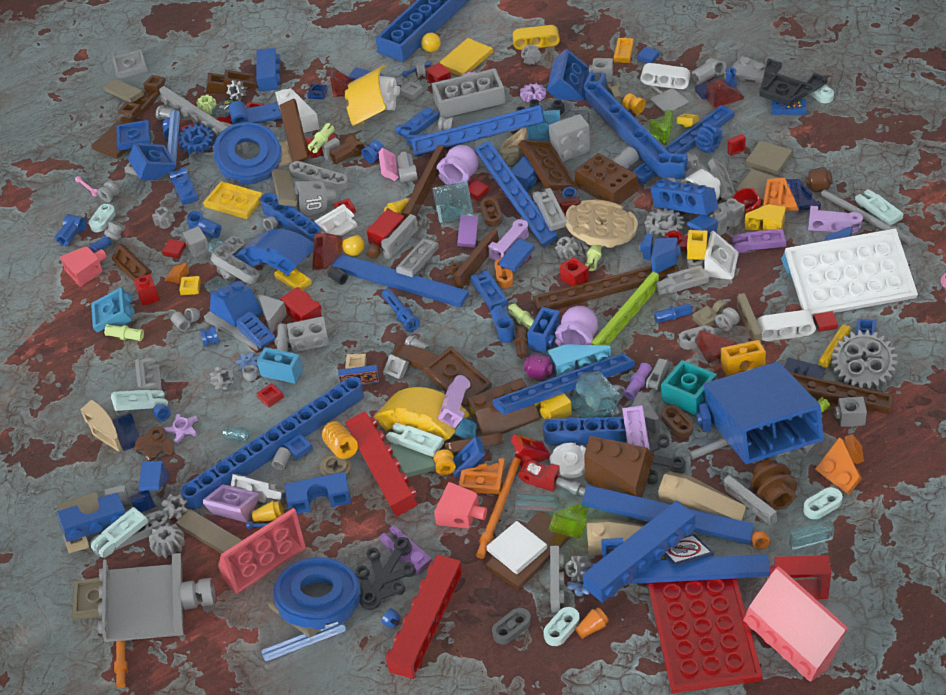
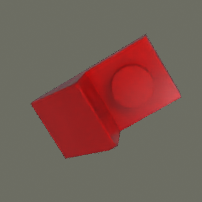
(529, 449)

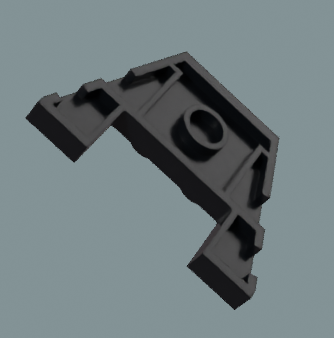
(787, 89)

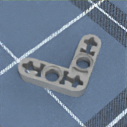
(224, 257)

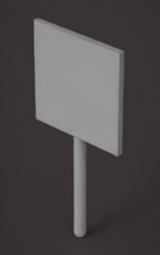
(668, 100)

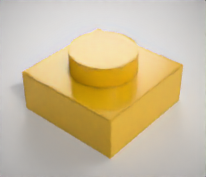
(688, 120)
(190, 285)

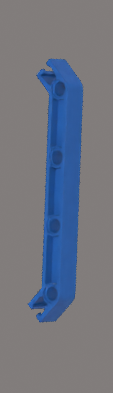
(632, 132)

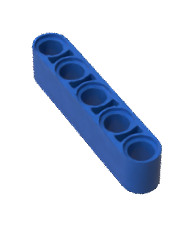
(289, 217)
(580, 429)

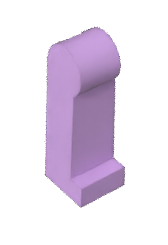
(833, 221)
(518, 231)
(450, 409)

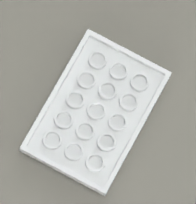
(851, 272)

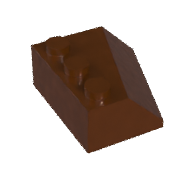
(617, 466)

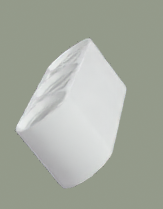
(665, 76)
(786, 325)

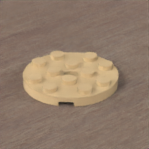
(586, 219)

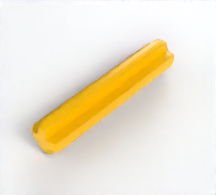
(825, 359)

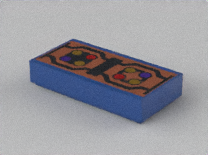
(367, 374)

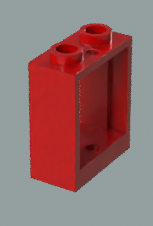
(807, 567)

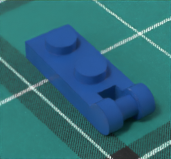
(418, 123)
(183, 186)
(488, 289)

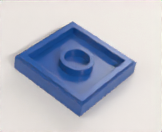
(133, 133)

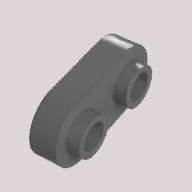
(509, 626)

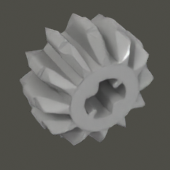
(166, 540)

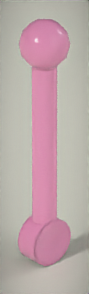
(94, 191)

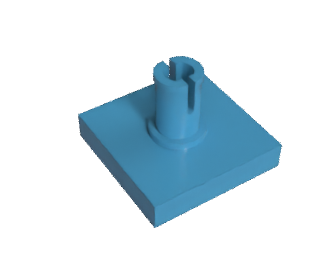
(541, 131)

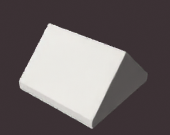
(720, 258)

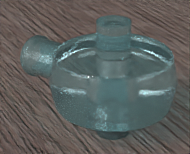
(213, 244)

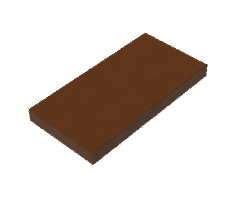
(547, 165)
(538, 526)

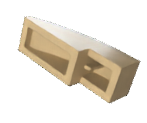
(101, 424)

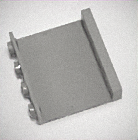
(141, 602)

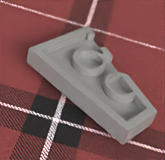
(750, 70)

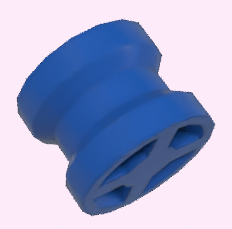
(209, 336)

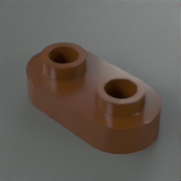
(491, 211)
(680, 424)

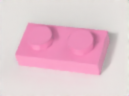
(388, 164)

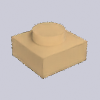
(355, 360)
(76, 545)

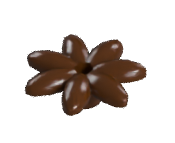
(451, 270)

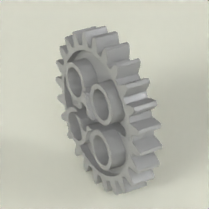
(861, 344)

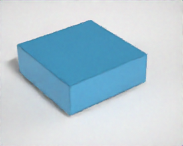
(466, 429)

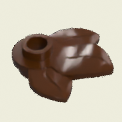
(155, 445)

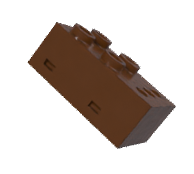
(606, 179)

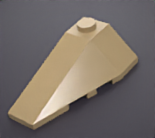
(698, 496)
(607, 528)

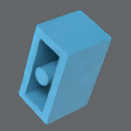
(280, 365)

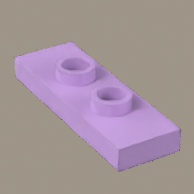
(635, 426)

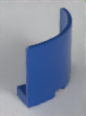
(277, 248)

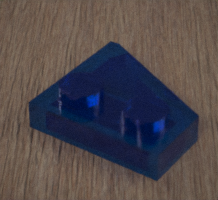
(802, 195)

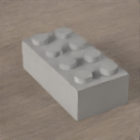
(468, 93)

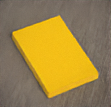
(466, 57)
(233, 200)

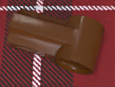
(350, 147)

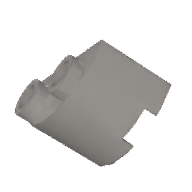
(728, 214)

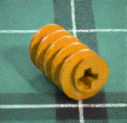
(339, 440)

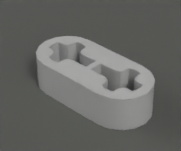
(690, 335)

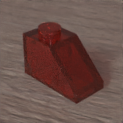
(722, 93)
(326, 250)

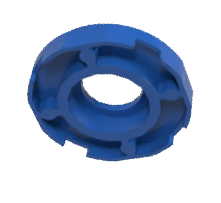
(247, 170)
(316, 611)

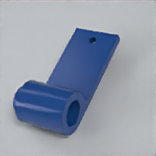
(255, 114)

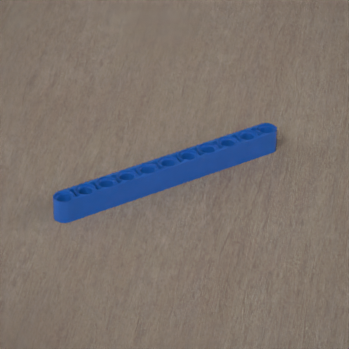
(266, 445)

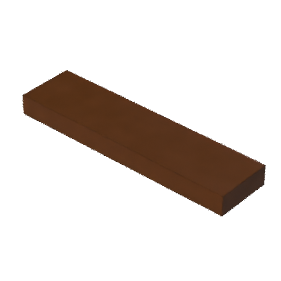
(294, 131)
(476, 259)

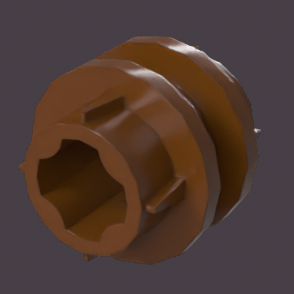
(774, 484)

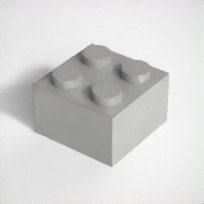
(570, 137)

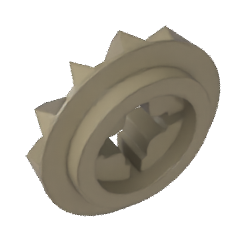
(328, 464)

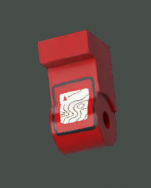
(540, 475)

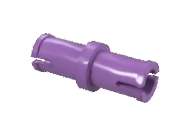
(637, 381)

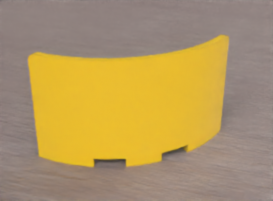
(365, 97)
(417, 408)

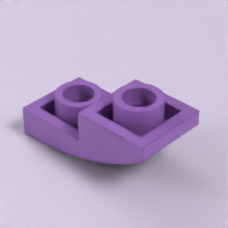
(467, 231)

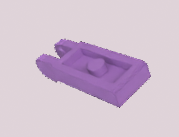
(759, 240)
(416, 556)

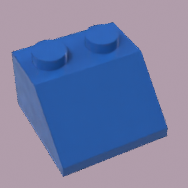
(151, 161)
(234, 302)

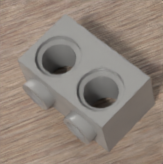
(307, 334)

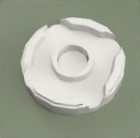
(570, 459)

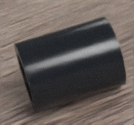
(337, 275)

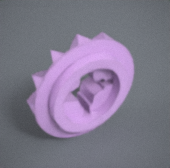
(527, 95)

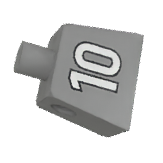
(312, 197)

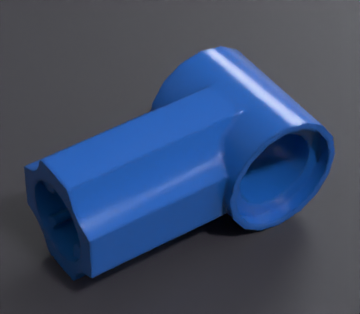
(71, 226)
(208, 227)
(503, 324)

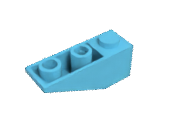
(572, 357)

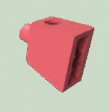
(83, 264)
(458, 507)

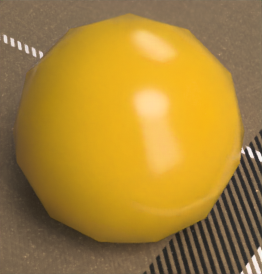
(430, 42)
(353, 245)

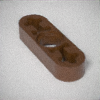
(488, 440)

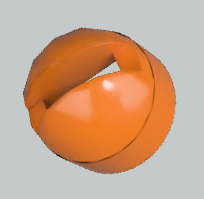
(765, 541)

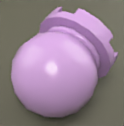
(458, 165)
(577, 327)

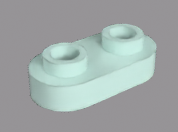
(823, 94)
(101, 217)
(821, 503)
(559, 627)

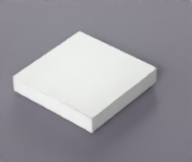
(516, 547)

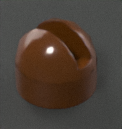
(374, 251)

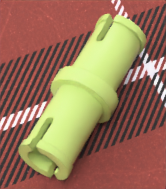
(321, 138)
(593, 256)
(522, 317)
(124, 332)

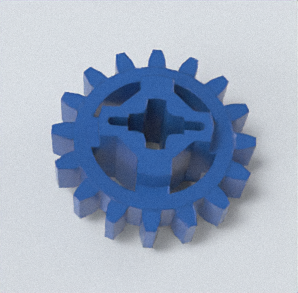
(195, 139)

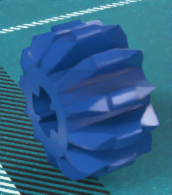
(708, 138)

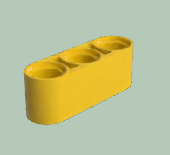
(540, 36)

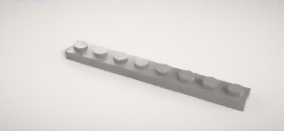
(196, 115)

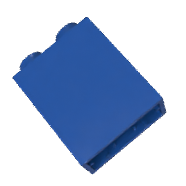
(763, 412)

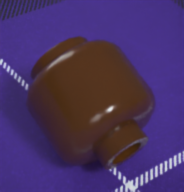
(819, 179)

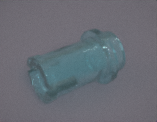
(241, 434)

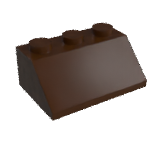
(491, 420)

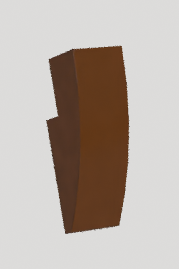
(218, 83)

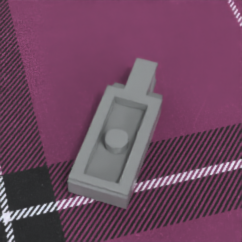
(682, 280)
(266, 490)

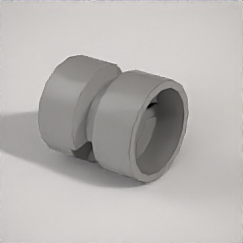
(191, 590)

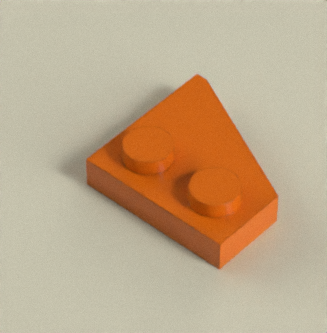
(779, 194)
(839, 467)
(483, 478)

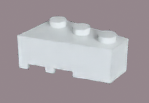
(307, 115)

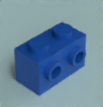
(542, 331)

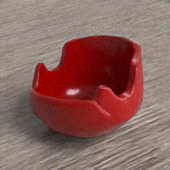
(749, 198)

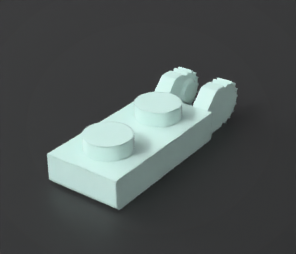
(879, 207)
(137, 399)
(415, 439)
(119, 532)

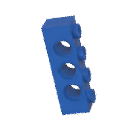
(684, 197)

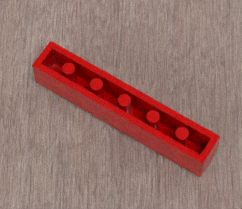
(382, 464)
(424, 617)

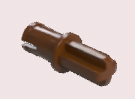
(521, 342)

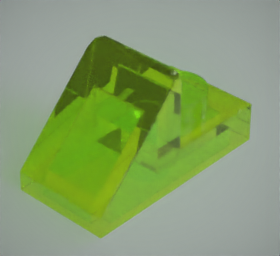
(661, 128)
(569, 521)

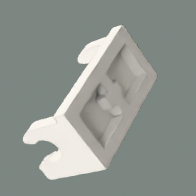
(337, 221)

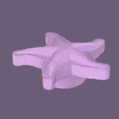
(182, 427)

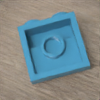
(112, 309)

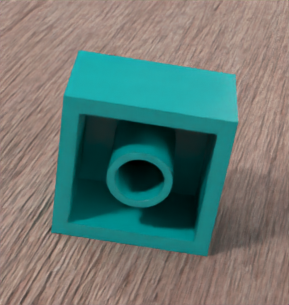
(685, 386)

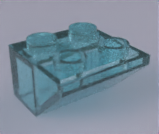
(594, 396)

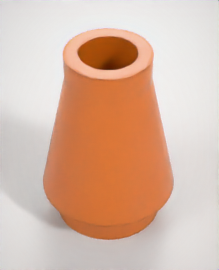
(592, 622)

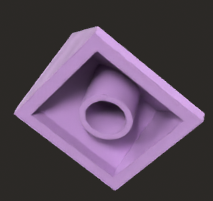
(232, 502)

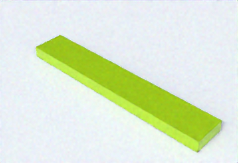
(627, 311)

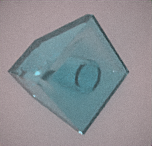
(452, 201)

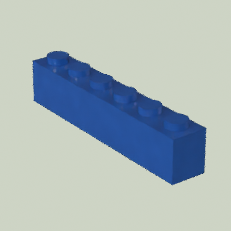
(639, 551)

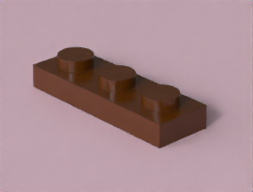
(129, 263)

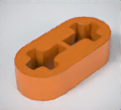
(500, 273)

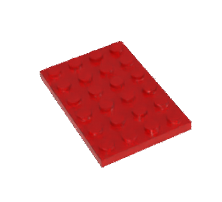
(703, 634)

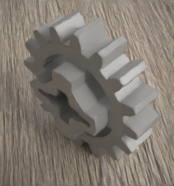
(664, 222)

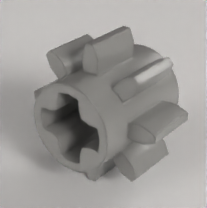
(531, 54)
(236, 90)
(163, 217)
(567, 247)
(221, 378)
(179, 509)
(577, 567)

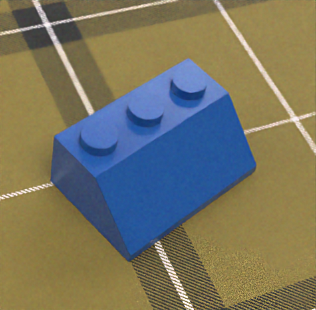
(568, 77)

